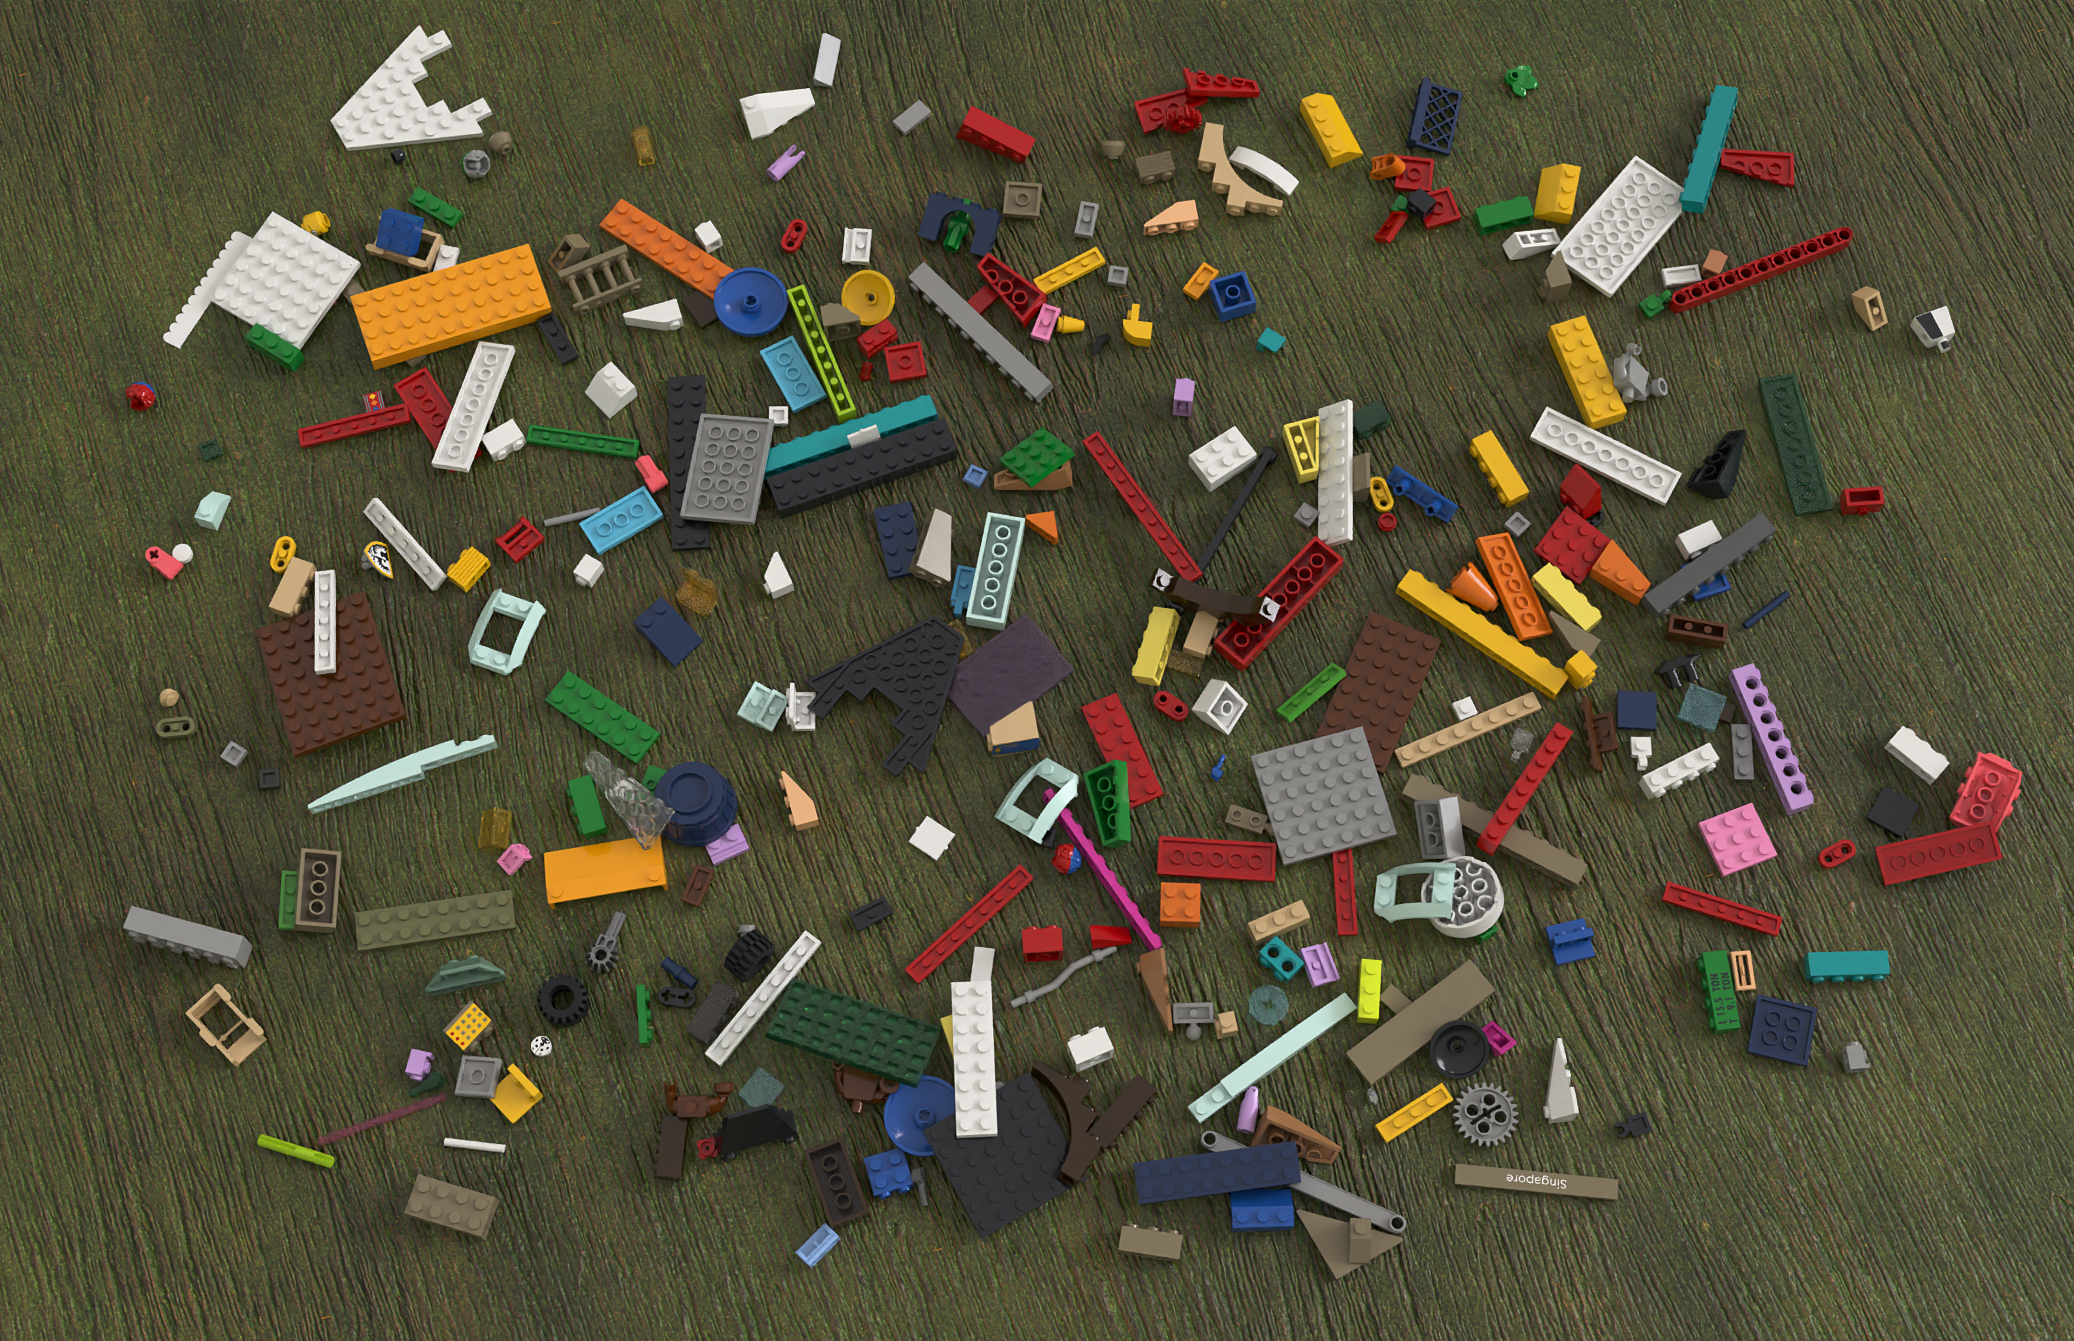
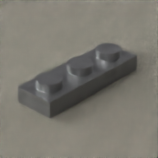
(1741, 753)

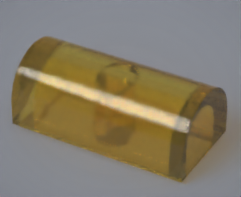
(643, 146)

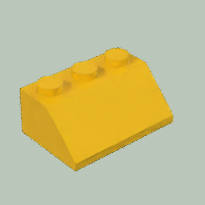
(1557, 193)

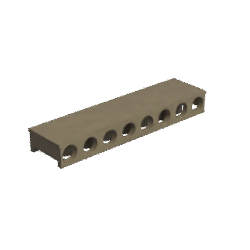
(1417, 1023)

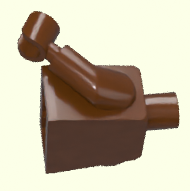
(862, 1087)
(697, 1104)

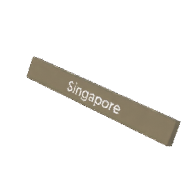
(1536, 1182)

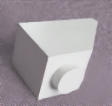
(777, 578)

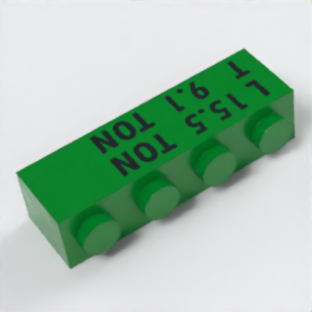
(1719, 992)

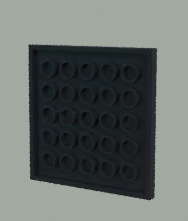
(1007, 1172)

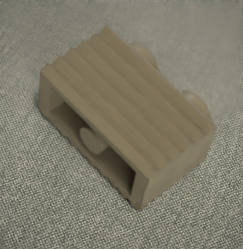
(1154, 167)

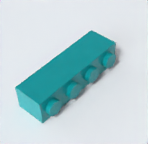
(1846, 965)

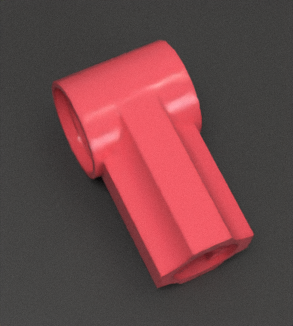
(652, 476)

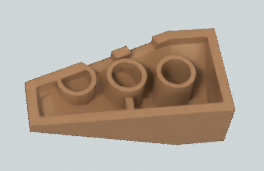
(1056, 480)
(1153, 975)
(1280, 1127)

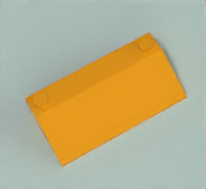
(603, 870)

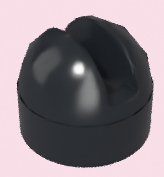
(398, 156)

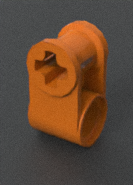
(1386, 166)

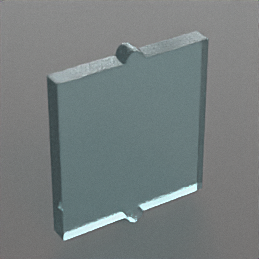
(761, 1089)

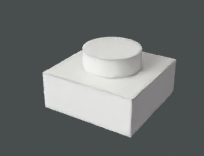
(779, 415)
(1464, 709)

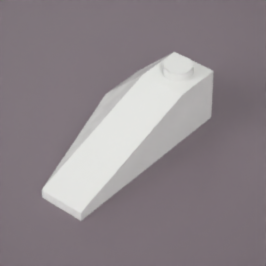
(770, 110)
(1560, 1097)

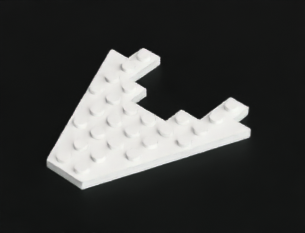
(391, 111)

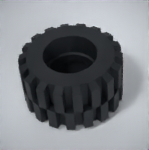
(749, 955)
(559, 985)

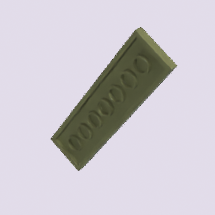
(435, 921)

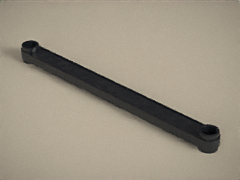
(1267, 456)

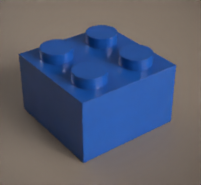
(399, 232)
(1232, 296)

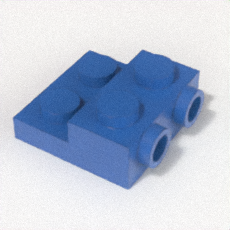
(888, 1173)

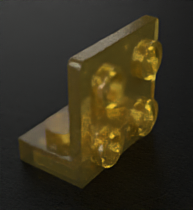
(697, 592)

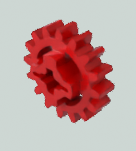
(1182, 120)

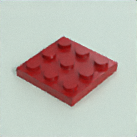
(1572, 545)

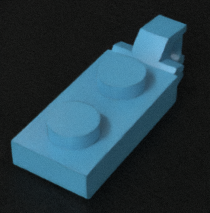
(962, 589)

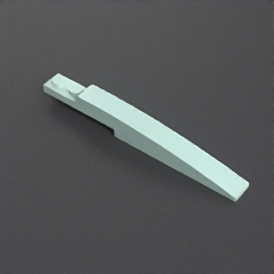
(402, 772)
(1271, 1057)

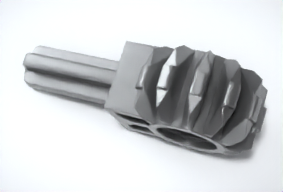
(606, 944)

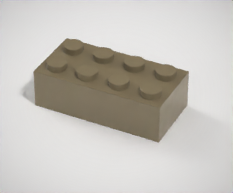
(316, 890)
(451, 1207)

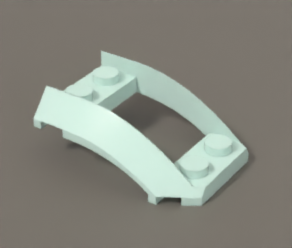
(513, 607)
(1027, 824)
(1441, 896)

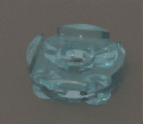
(1264, 994)

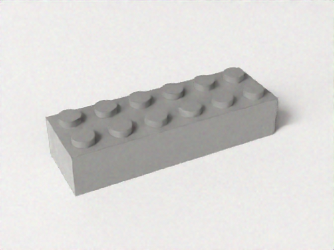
(187, 937)

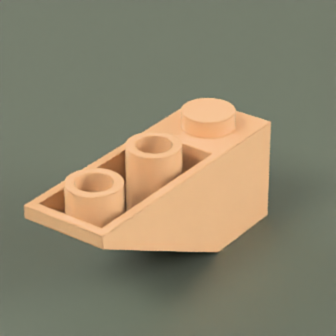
(1176, 217)
(801, 805)

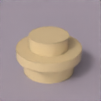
(168, 697)

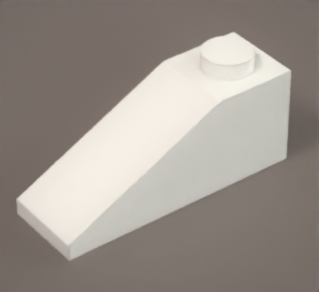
(1528, 243)
(658, 316)

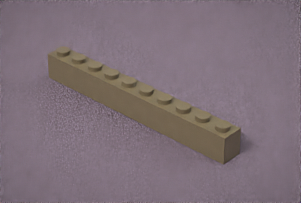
(1517, 843)

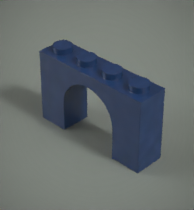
(940, 208)

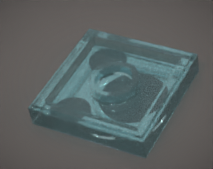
(1701, 707)

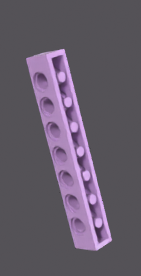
(1792, 802)

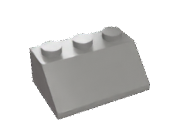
(1439, 828)

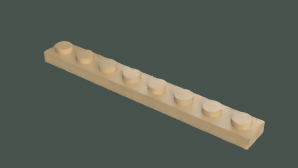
(1467, 730)

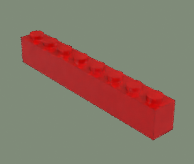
(1524, 789)

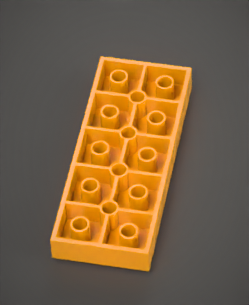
(451, 306)

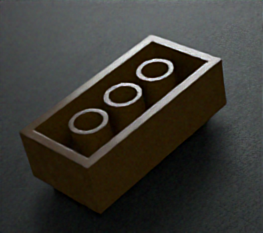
(837, 1183)

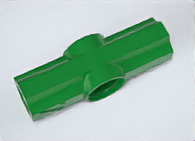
(957, 229)

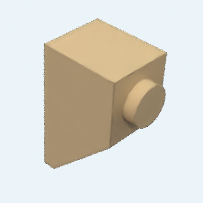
(1870, 307)

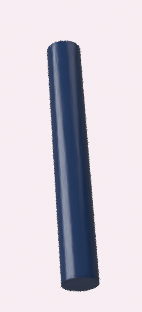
(1766, 609)

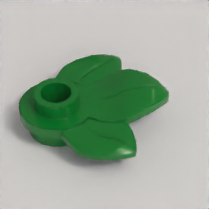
(1520, 79)

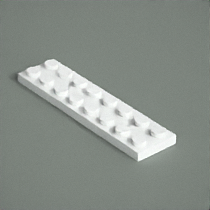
(473, 406)
(1605, 456)
(1335, 473)
(974, 1059)

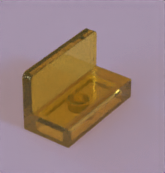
(495, 828)

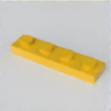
(1069, 271)
(1414, 1113)

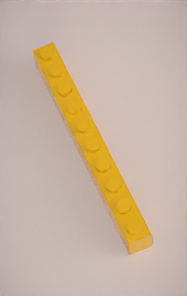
(1482, 634)

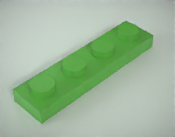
(1311, 692)

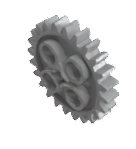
(1496, 1130)

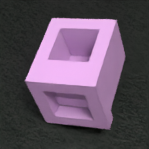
(419, 1064)

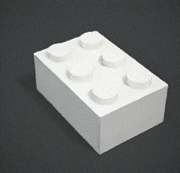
(1222, 458)

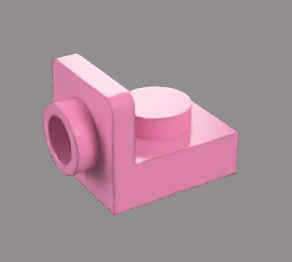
(514, 858)

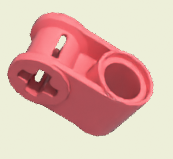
(165, 563)

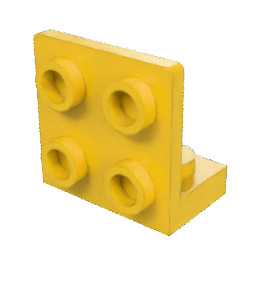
(515, 1094)

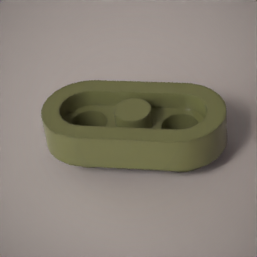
(176, 727)

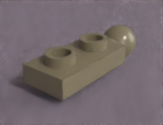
(1248, 820)

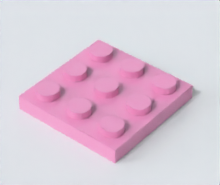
(1737, 840)

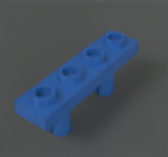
(1422, 494)

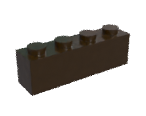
(1123, 1112)

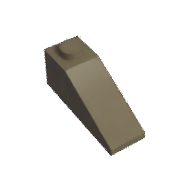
(1572, 636)

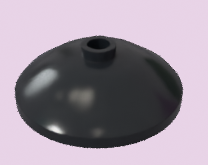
(1460, 1061)

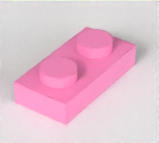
(1045, 323)

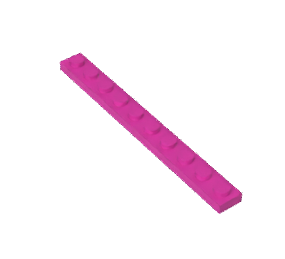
(1106, 876)

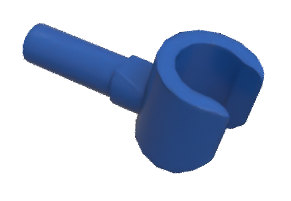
(1216, 773)

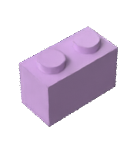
(1183, 397)

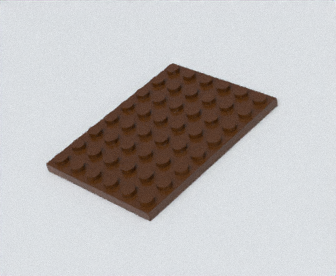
(331, 705)

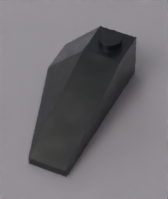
(1720, 469)

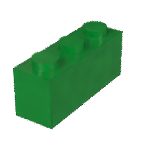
(1503, 215)
(275, 348)
(586, 807)

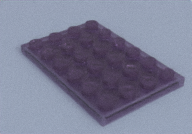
(1007, 674)

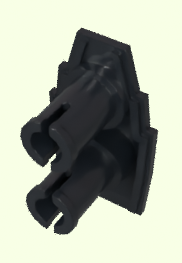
(1669, 668)

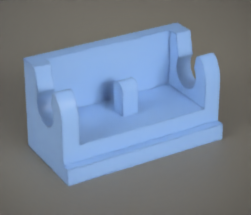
(817, 1245)

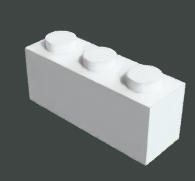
(1917, 755)

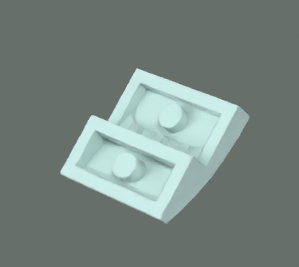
(762, 706)

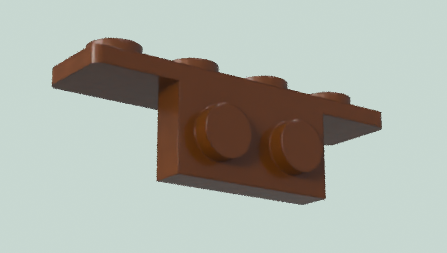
(1600, 733)

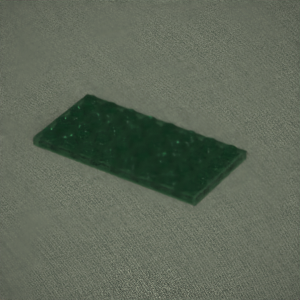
(854, 1032)

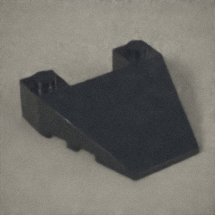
(754, 1128)

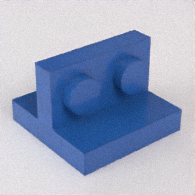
(1570, 941)

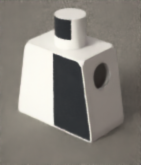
(1934, 328)

